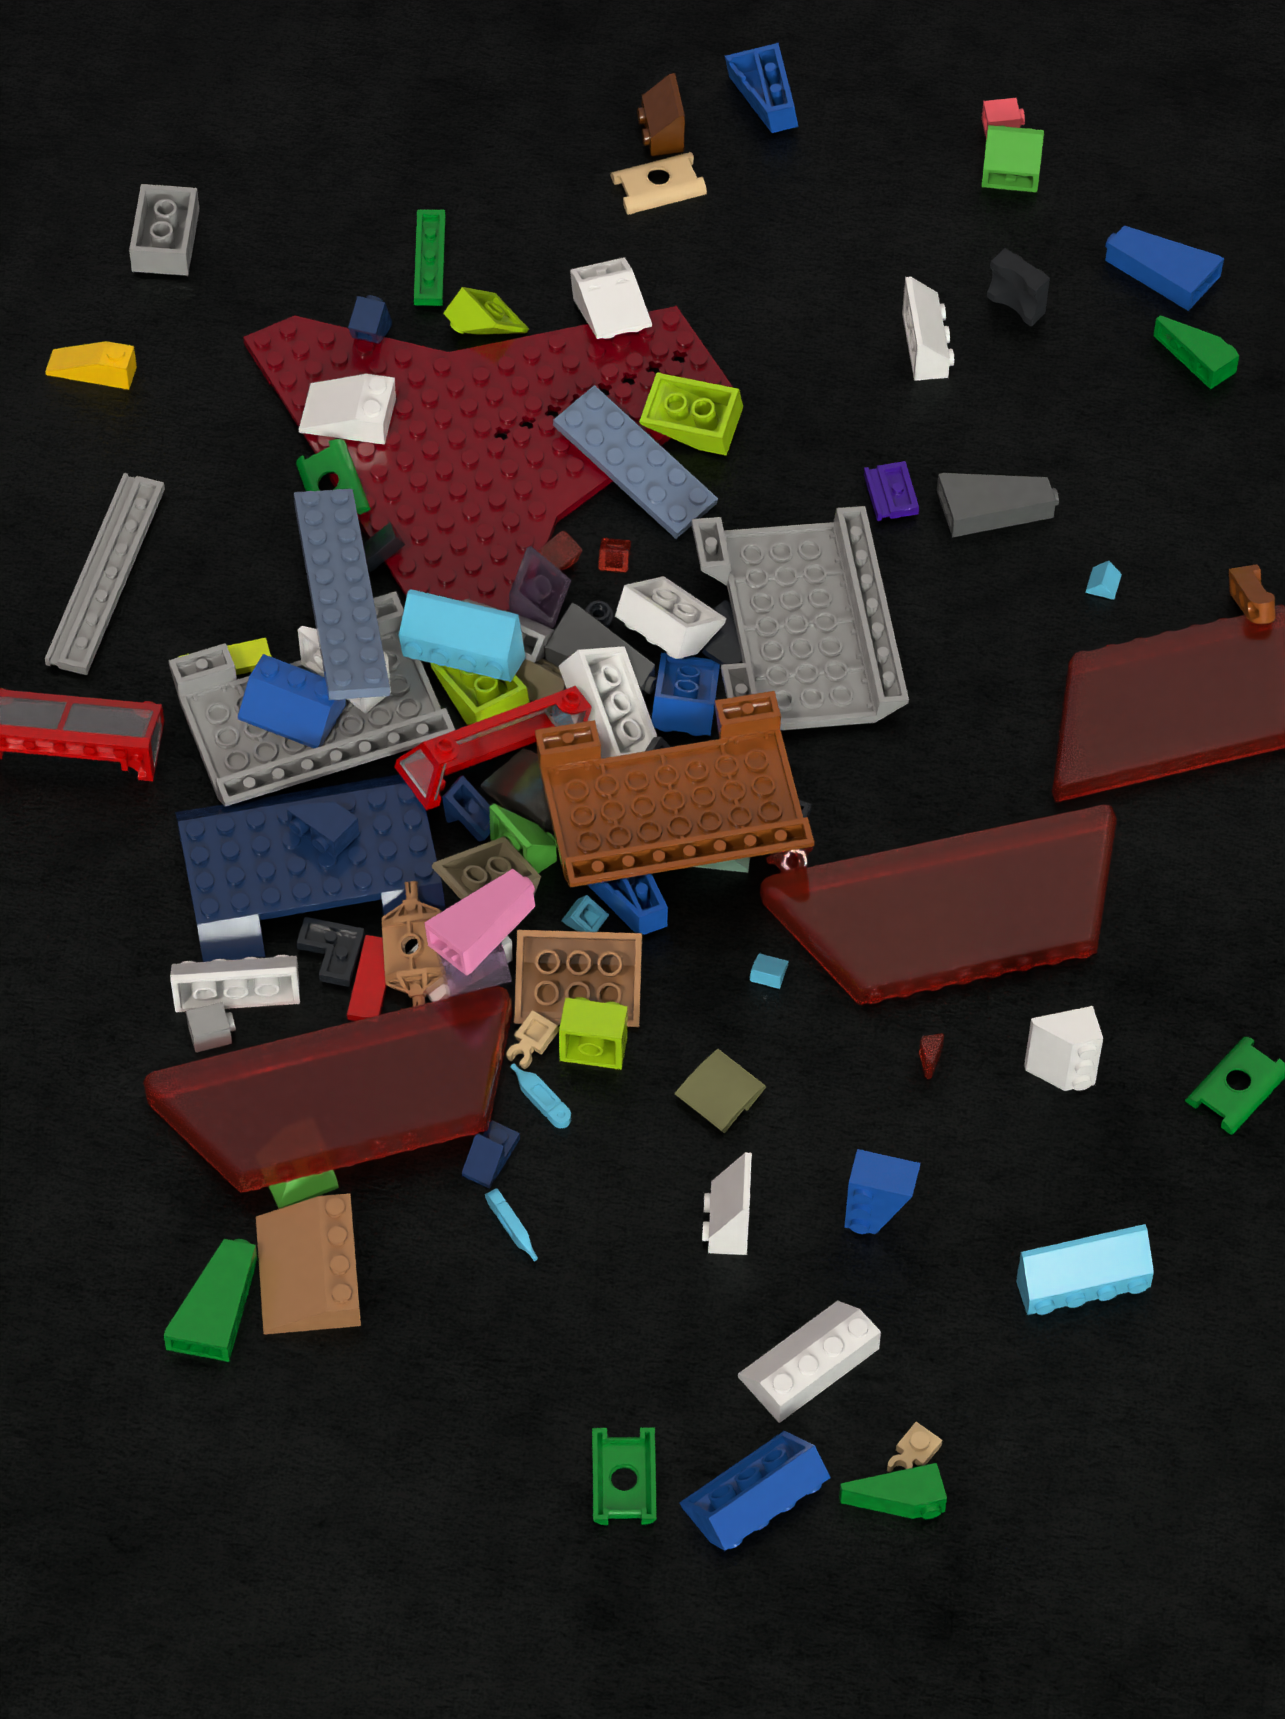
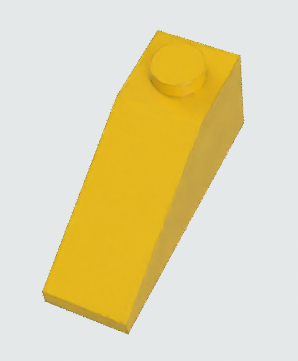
(95, 363)

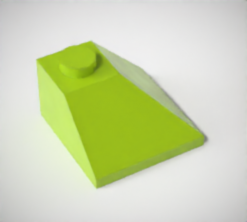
(482, 313)

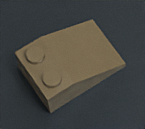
(481, 865)

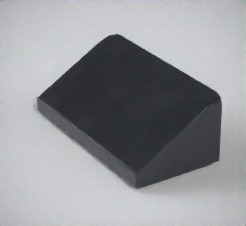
(382, 546)

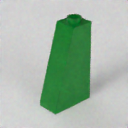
(214, 1307)

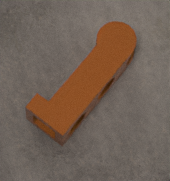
(1250, 594)

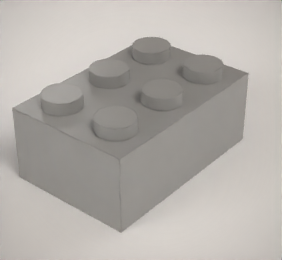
(164, 229)

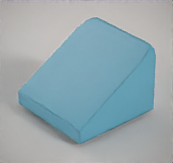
(585, 915)
(768, 970)

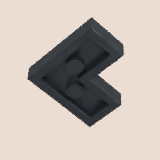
(338, 943)

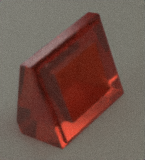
(561, 551)
(614, 555)
(929, 1052)

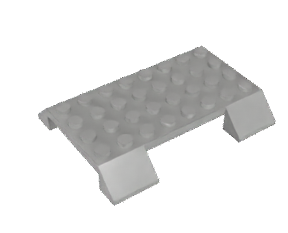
(808, 618)
(254, 762)

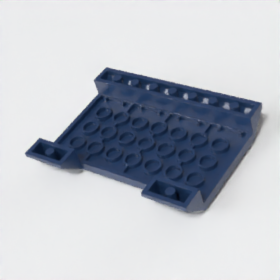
(254, 868)

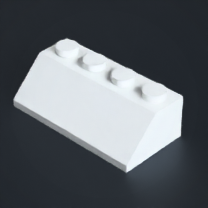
(615, 697)
(236, 983)
(811, 1359)

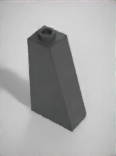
(993, 501)
(582, 631)

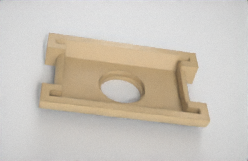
(645, 195)

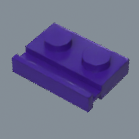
(891, 491)

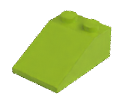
(693, 412)
(479, 695)

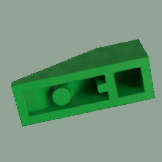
(1198, 350)
(903, 1493)

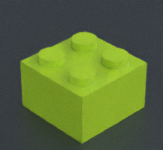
(593, 1033)

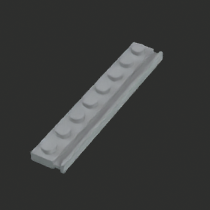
(104, 574)

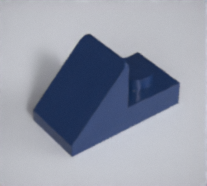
(467, 806)
(490, 1154)

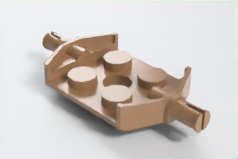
(415, 972)

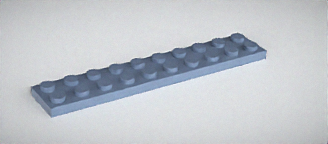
(341, 595)

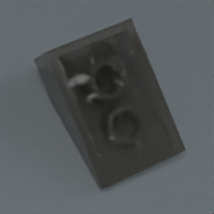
(521, 789)

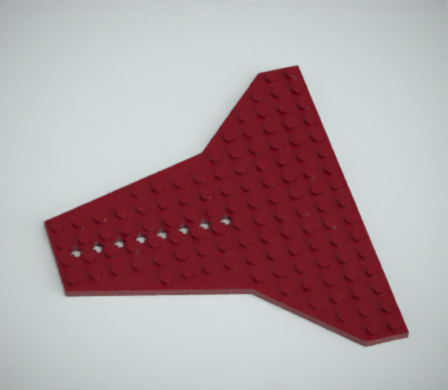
(442, 476)

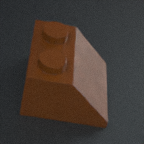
(663, 118)

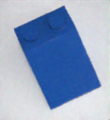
(685, 695)

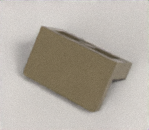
(540, 678)

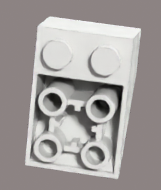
(609, 298)

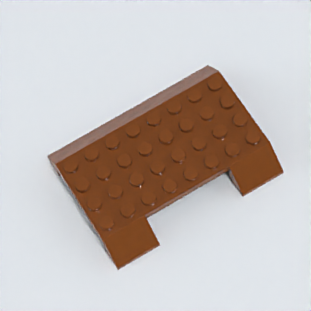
(672, 802)

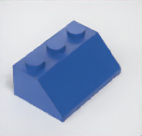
(289, 702)

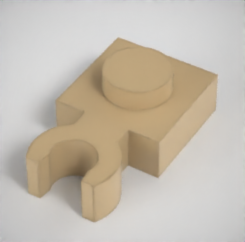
(533, 1035)
(915, 1448)

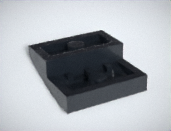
(724, 645)

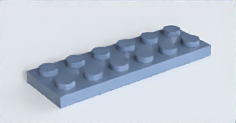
(635, 461)

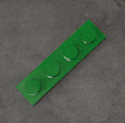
(429, 258)

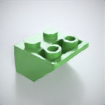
(1012, 158)

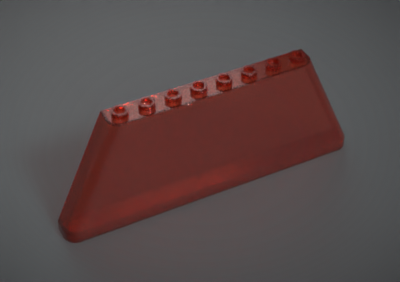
(1171, 704)
(953, 905)
(341, 1091)

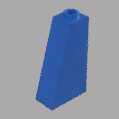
(1164, 265)

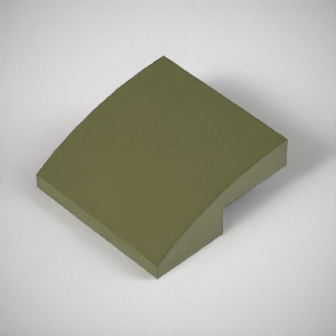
(720, 1090)

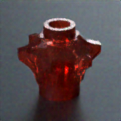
(790, 860)

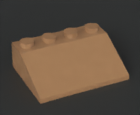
(576, 965)
(308, 1266)

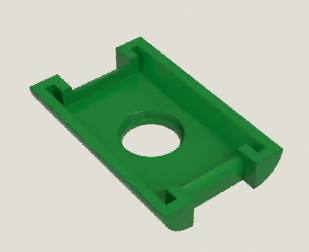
(335, 460)
(1233, 1104)
(629, 1453)

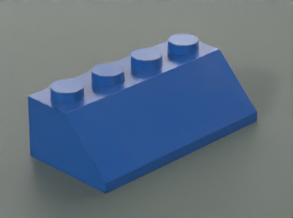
(756, 1490)

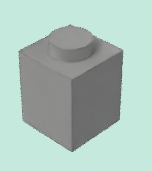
(210, 1026)

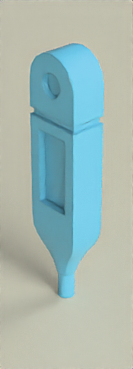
(543, 1098)
(510, 1221)

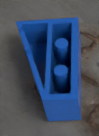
(765, 85)
(635, 902)
(878, 1190)

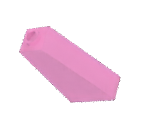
(480, 921)

